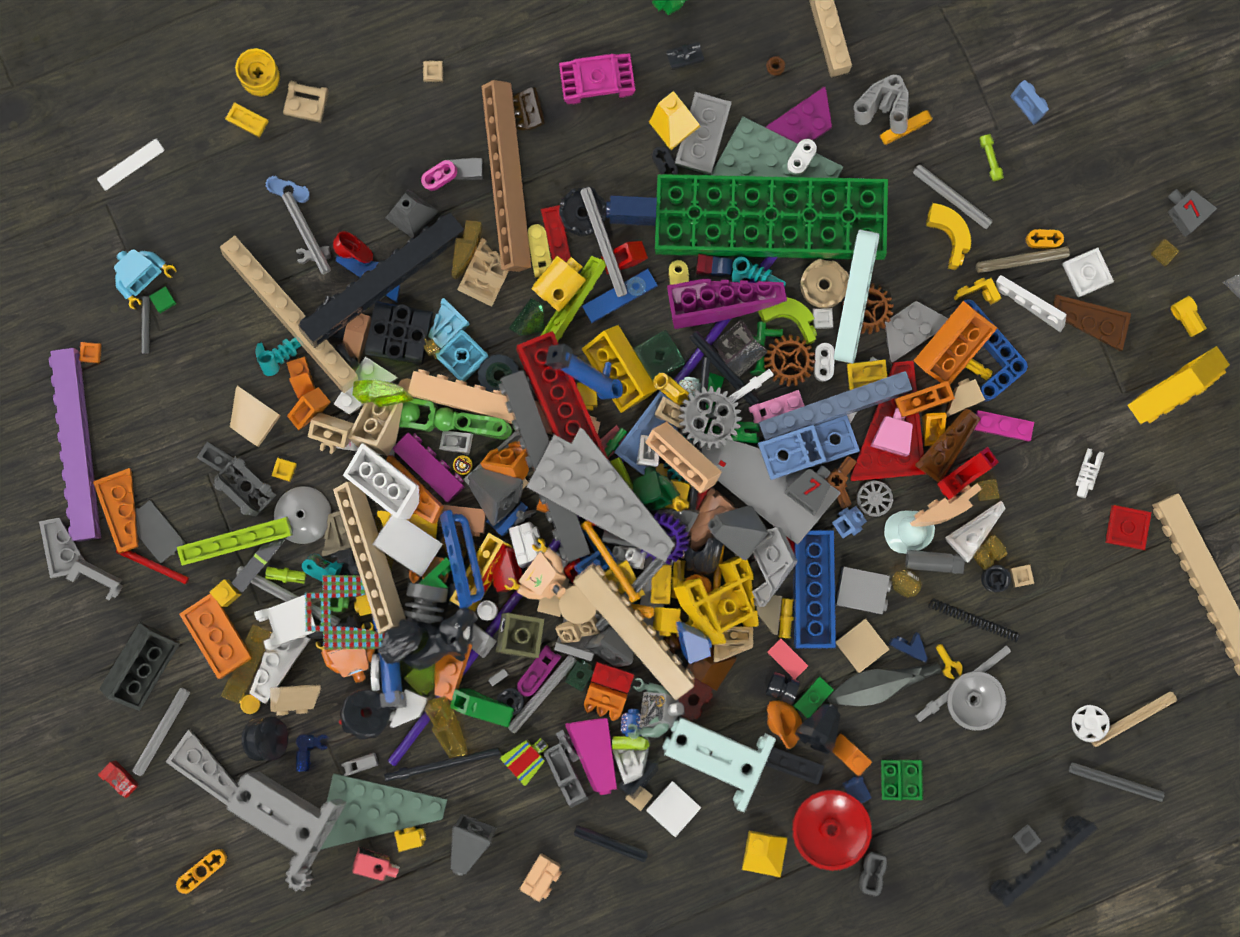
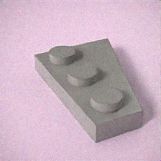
(59, 547)

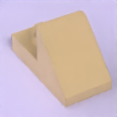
(669, 412)

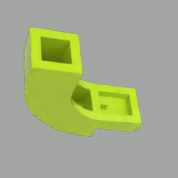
(796, 312)

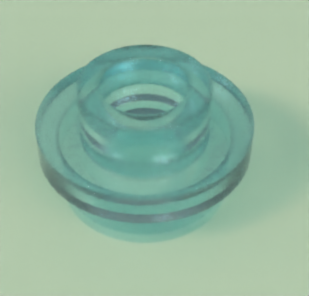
(636, 280)

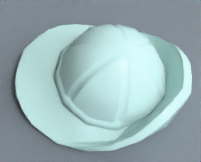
(903, 536)

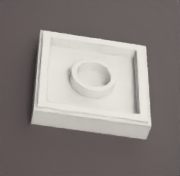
(1088, 272)
(673, 809)

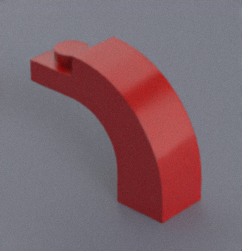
(967, 473)

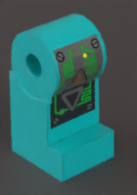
(317, 566)

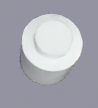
(487, 610)

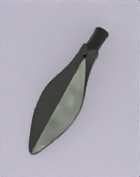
(879, 684)

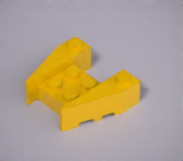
(724, 606)

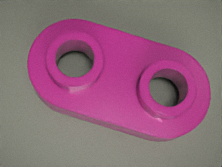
(439, 174)

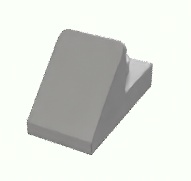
(456, 442)

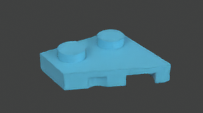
(446, 324)

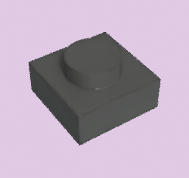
(1026, 838)

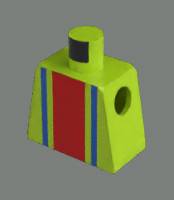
(525, 759)

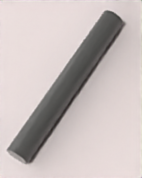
(145, 324)

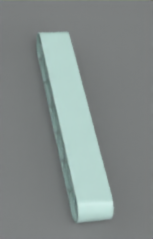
(856, 296)

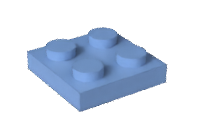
(1029, 101)

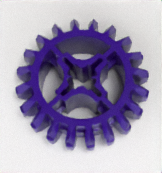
(676, 530)

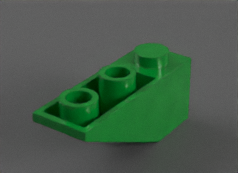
(481, 707)

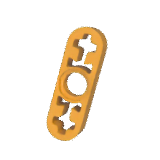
(913, 124)
(193, 870)

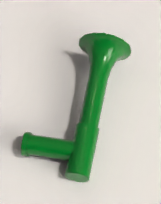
(762, 332)

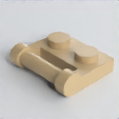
(304, 107)

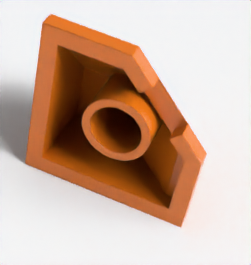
(507, 461)

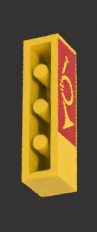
(487, 559)

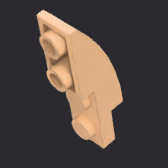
(946, 509)

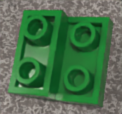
(902, 779)

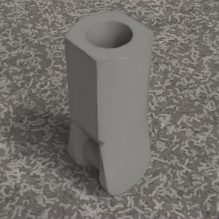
(362, 764)

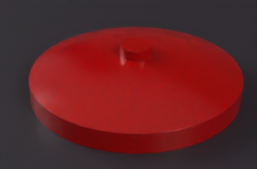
(831, 830)

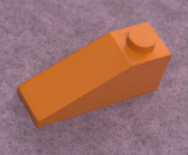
(925, 399)

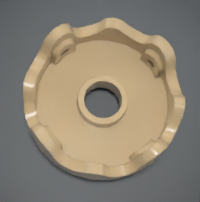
(828, 271)

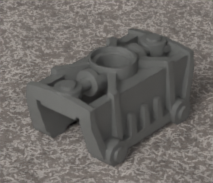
(235, 491)

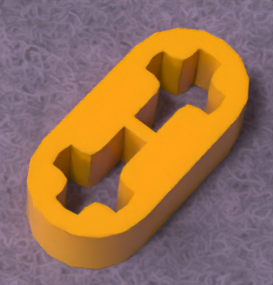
(1045, 244)

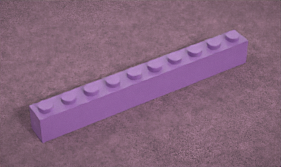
(75, 445)

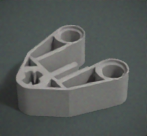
(890, 89)

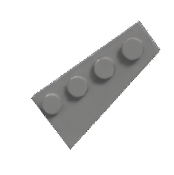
(201, 767)

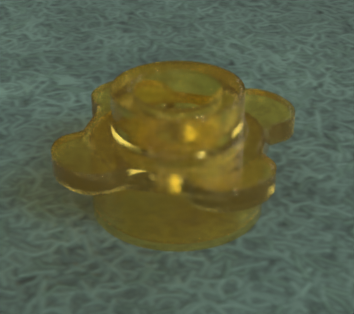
(431, 348)

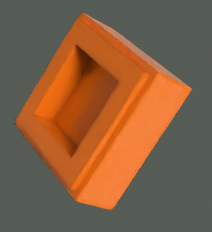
(90, 352)

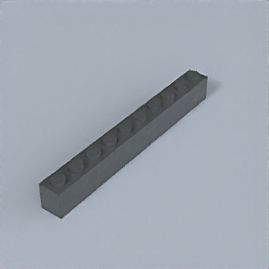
(535, 443)

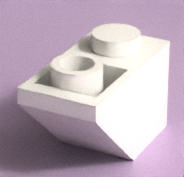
(414, 708)

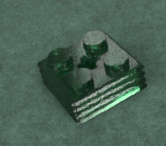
(662, 344)

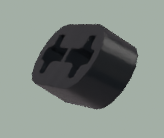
(667, 158)

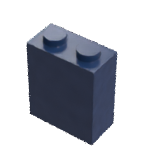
(631, 210)

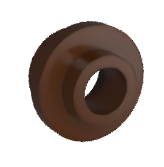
(775, 60)

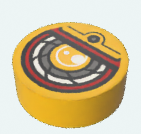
(463, 465)

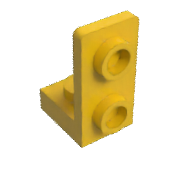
(989, 291)

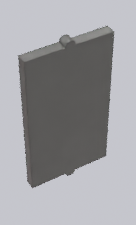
(157, 532)

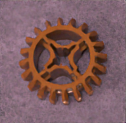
(870, 315)
(796, 366)

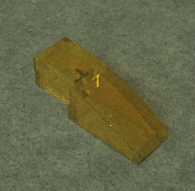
(466, 247)
(446, 726)

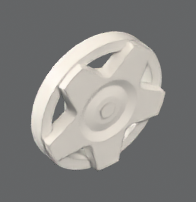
(375, 672)
(1090, 723)

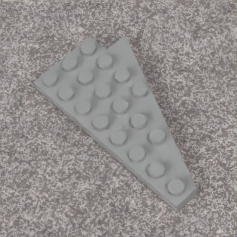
(590, 486)

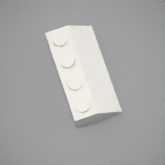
(383, 483)

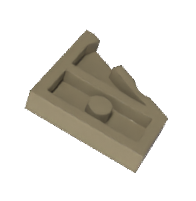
(335, 535)

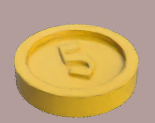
(250, 704)

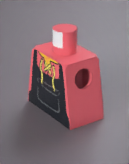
(367, 859)

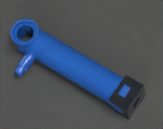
(562, 358)
(392, 693)

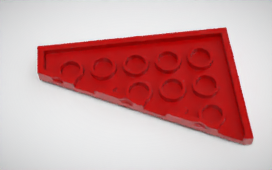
(881, 464)

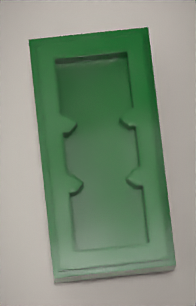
(813, 697)

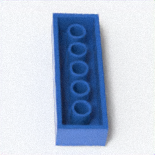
(814, 591)

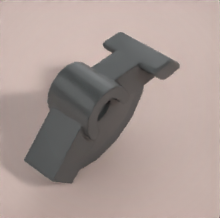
(567, 744)

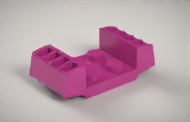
(597, 77)

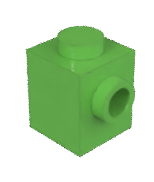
(339, 604)

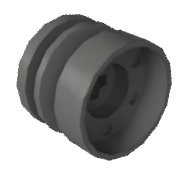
(425, 602)

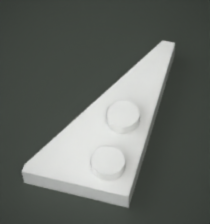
(971, 535)

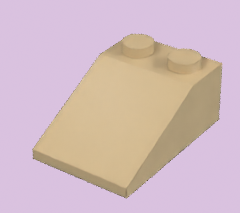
(377, 427)
(293, 698)

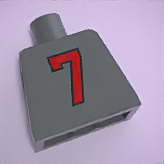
(1189, 210)
(810, 489)

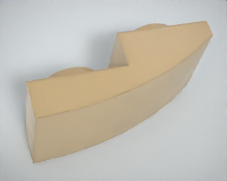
(572, 632)

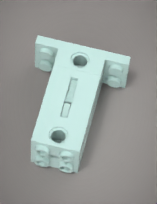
(719, 756)

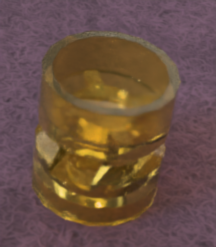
(990, 551)

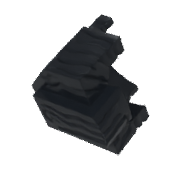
(349, 563)

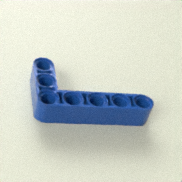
(1005, 362)

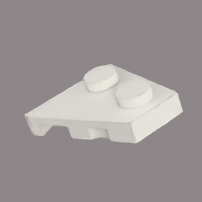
(631, 763)

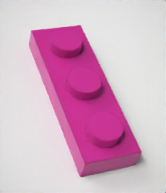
(1004, 426)

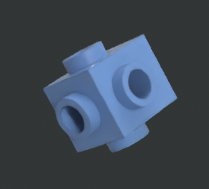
(849, 522)

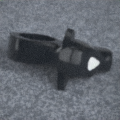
(447, 639)

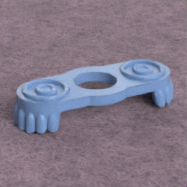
(277, 186)

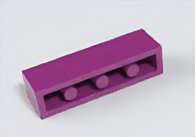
(428, 467)

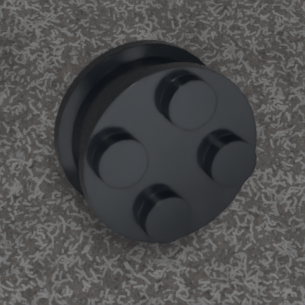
(265, 738)

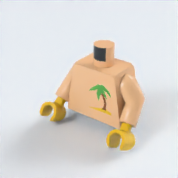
(543, 576)

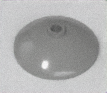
(315, 509)
(987, 706)

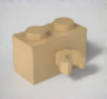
(330, 431)

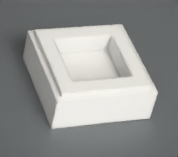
(823, 318)

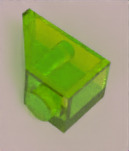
(422, 680)

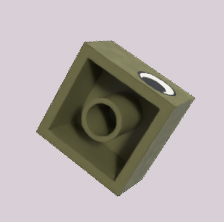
(519, 635)

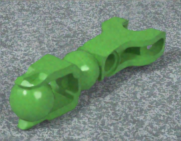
(446, 419)

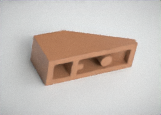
(356, 335)
(476, 518)

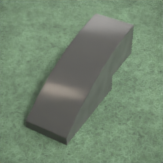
(565, 775)

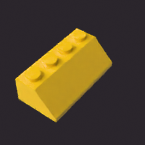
(625, 366)

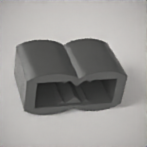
(874, 868)

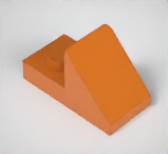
(300, 376)

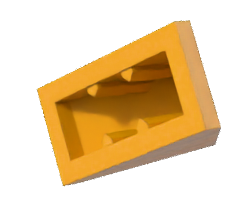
(933, 427)

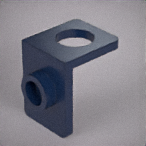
(857, 789)

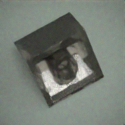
(740, 348)

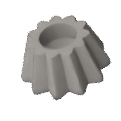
(299, 881)

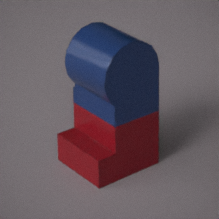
(713, 266)

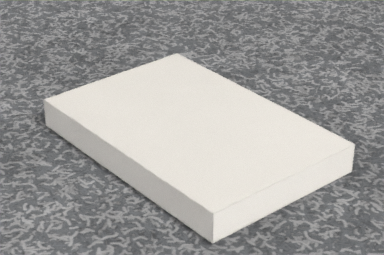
(407, 544)

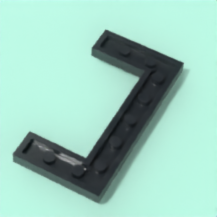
(1077, 831)

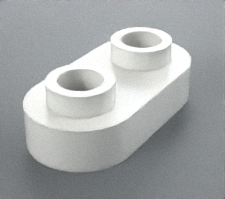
(802, 156)
(824, 362)

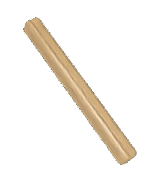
(1137, 717)

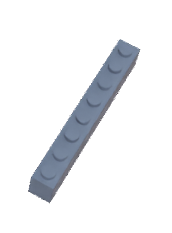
(837, 406)

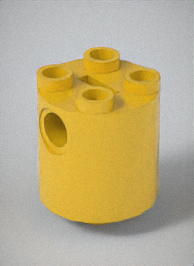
(559, 282)

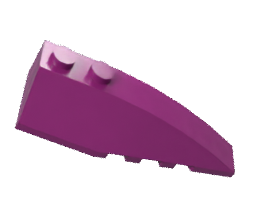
(714, 301)

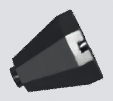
(820, 729)

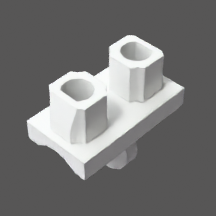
(630, 554)

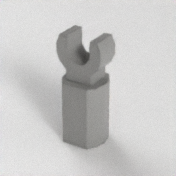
(308, 256)

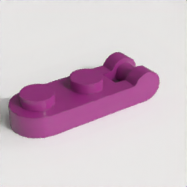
(537, 672)

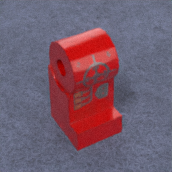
(119, 779)

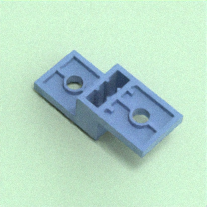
(808, 447)

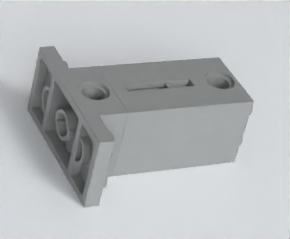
(285, 817)

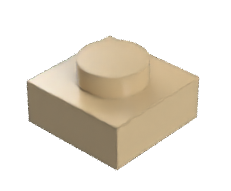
(641, 799)

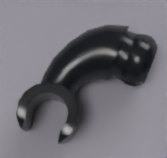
(351, 361)

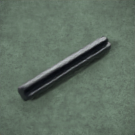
(610, 843)

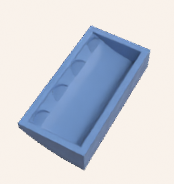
(630, 445)

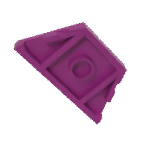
(806, 120)

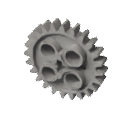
(726, 423)

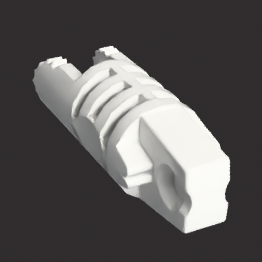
(1088, 473)

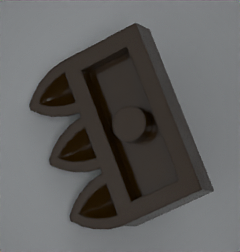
(529, 109)

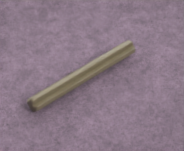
(1023, 259)

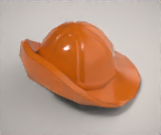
(783, 721)

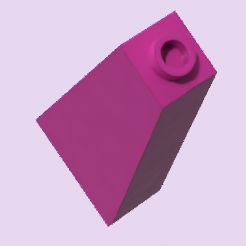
(594, 750)

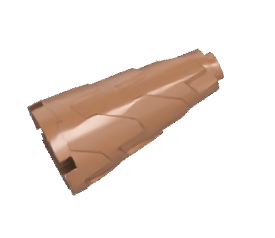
(711, 505)

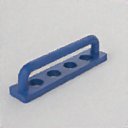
(453, 548)

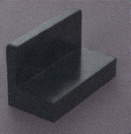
(635, 787)

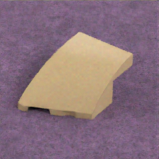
(483, 275)
(251, 417)

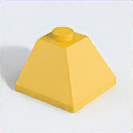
(673, 120)
(764, 853)

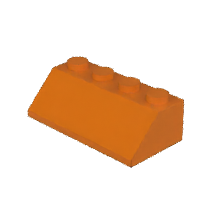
(955, 344)

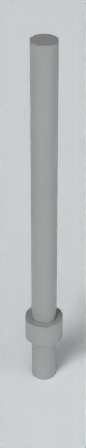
(933, 706)

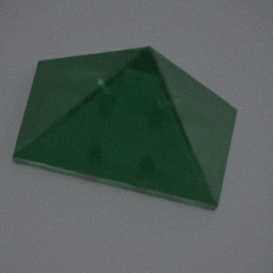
(530, 319)

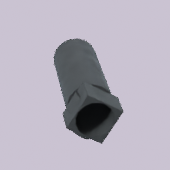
(934, 561)

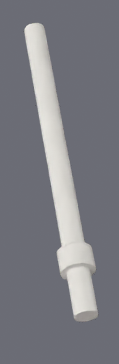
(755, 382)

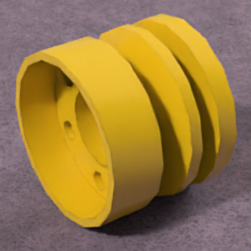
(249, 66)

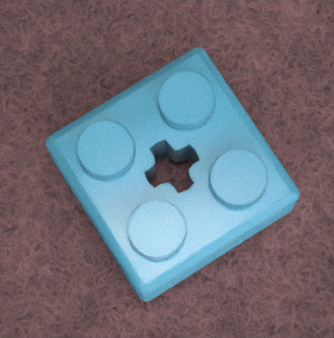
(462, 344)

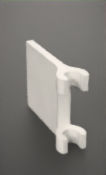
(286, 622)

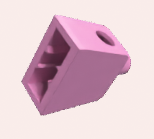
(894, 435)

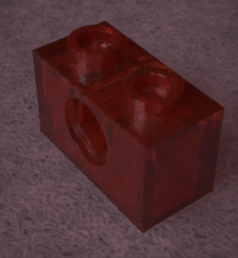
(703, 692)

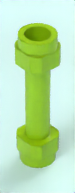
(986, 142)

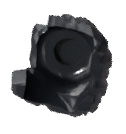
(706, 560)
(400, 641)

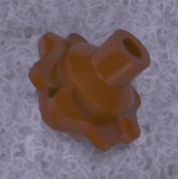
(673, 642)

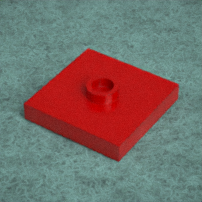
(1128, 527)

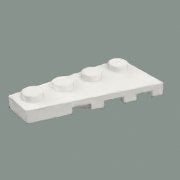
(1037, 306)
(275, 667)

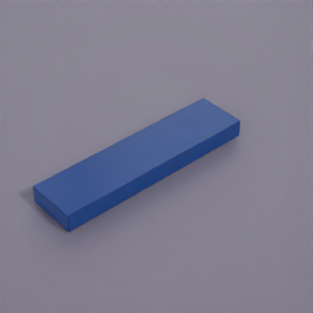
(610, 302)

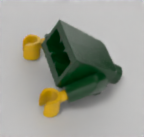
(657, 491)

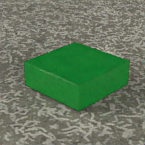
(162, 299)

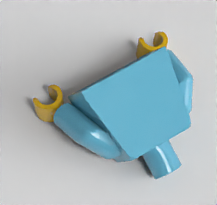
(136, 271)

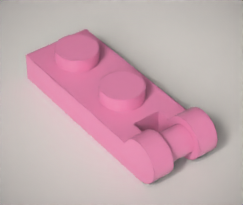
(777, 406)

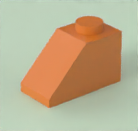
(308, 408)
(850, 755)

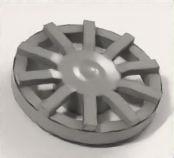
(874, 498)

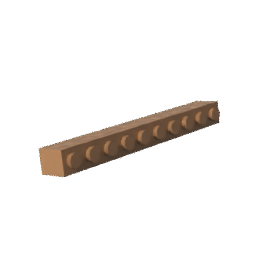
(506, 176)

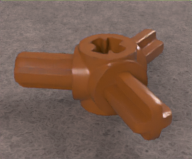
(841, 474)

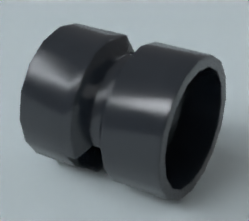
(782, 687)

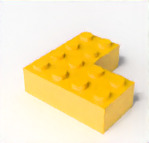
(1180, 387)

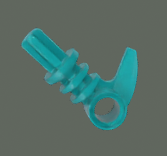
(752, 271)
(269, 360)

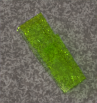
(380, 393)

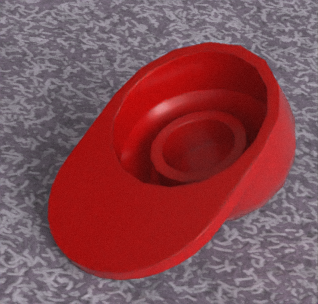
(349, 246)

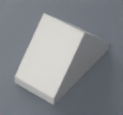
(646, 454)

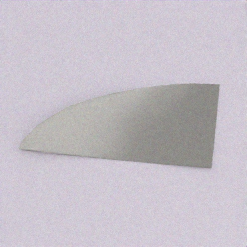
(749, 480)

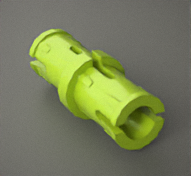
(285, 575)

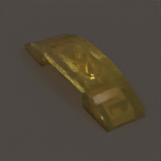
(243, 675)

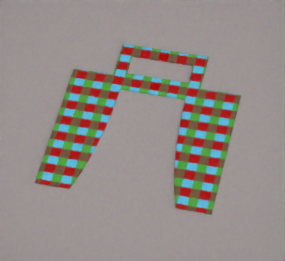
(340, 637)

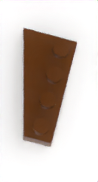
(1098, 321)
(945, 450)

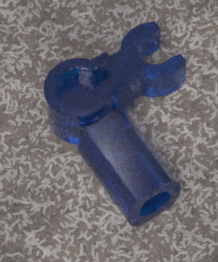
(303, 755)

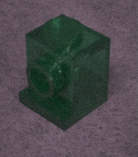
(578, 683)

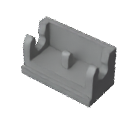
(481, 641)

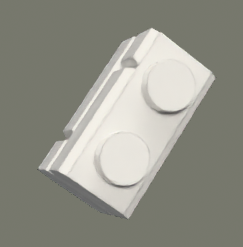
(522, 540)

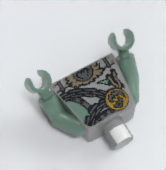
(657, 711)

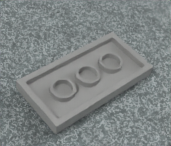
(701, 147)

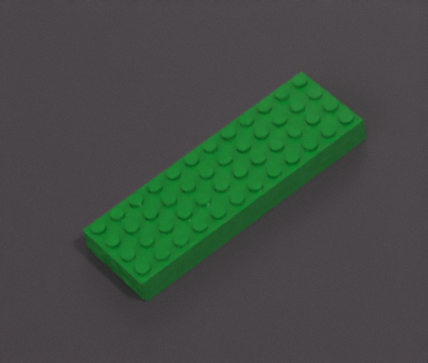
(768, 215)

